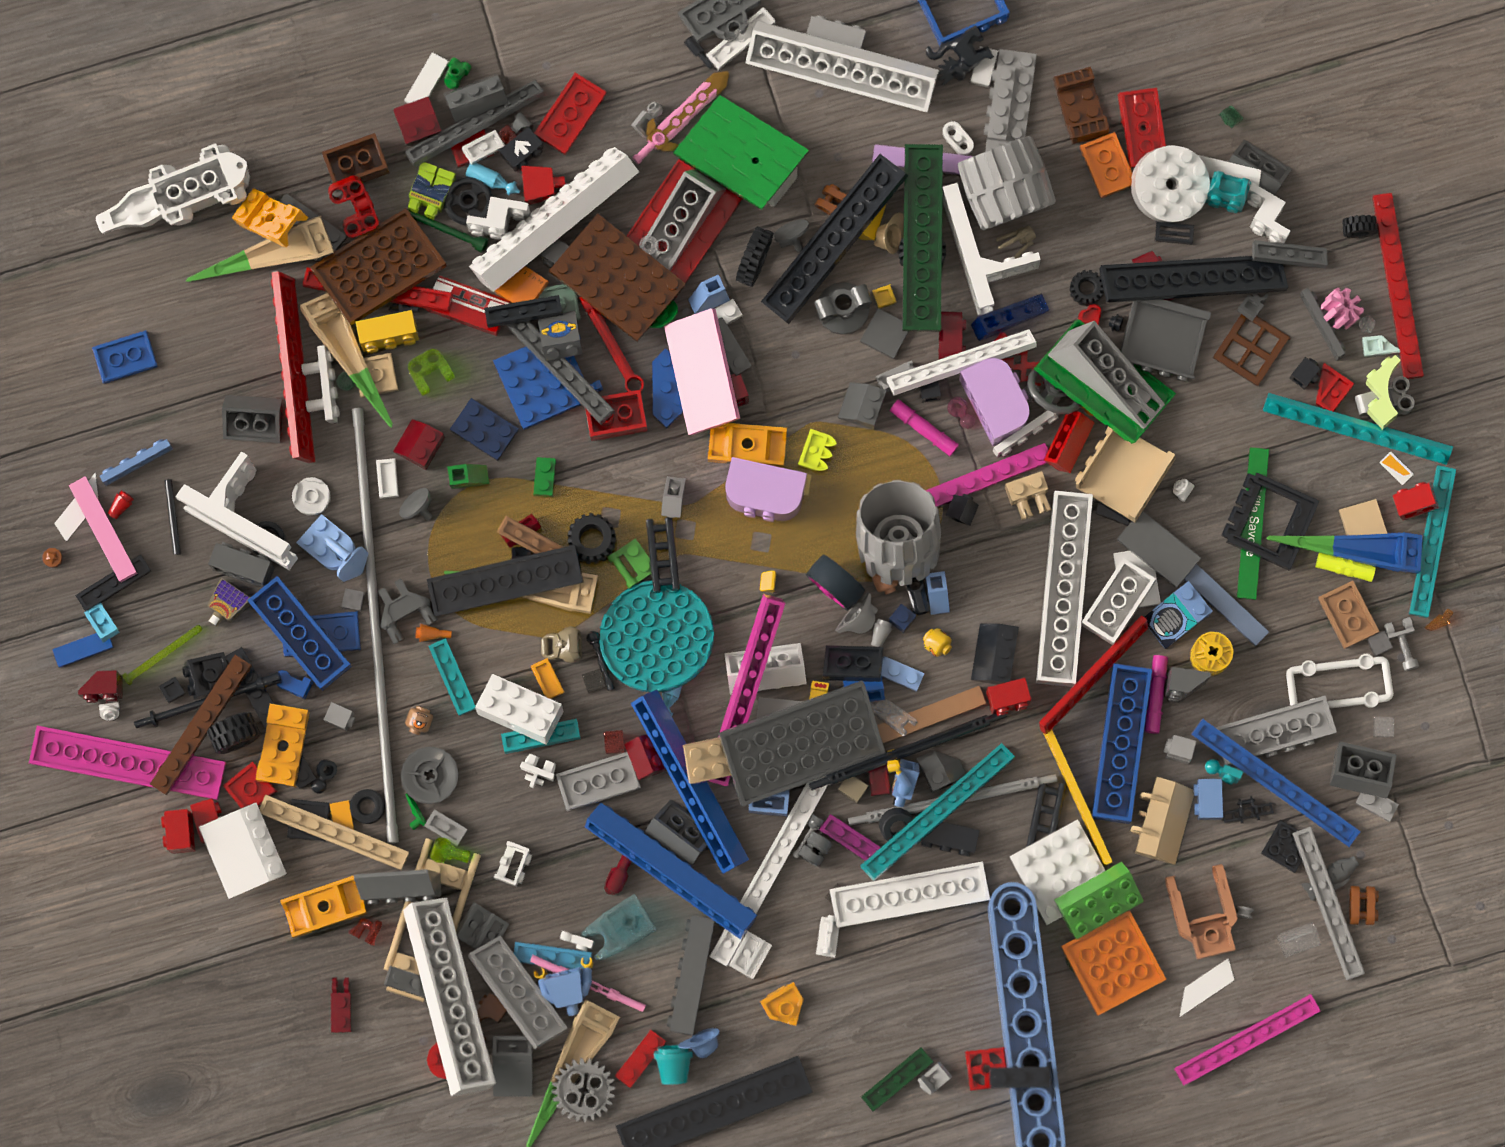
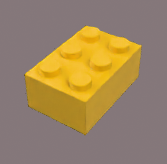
(387, 331)

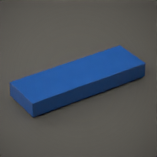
(80, 649)

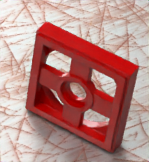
(1000, 1052)

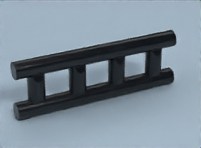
(655, 564)
(1040, 808)

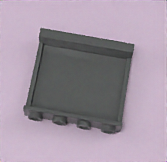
(1164, 337)

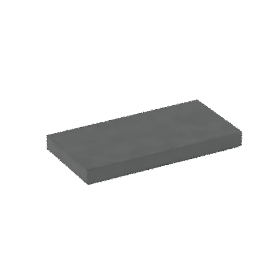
(1159, 549)

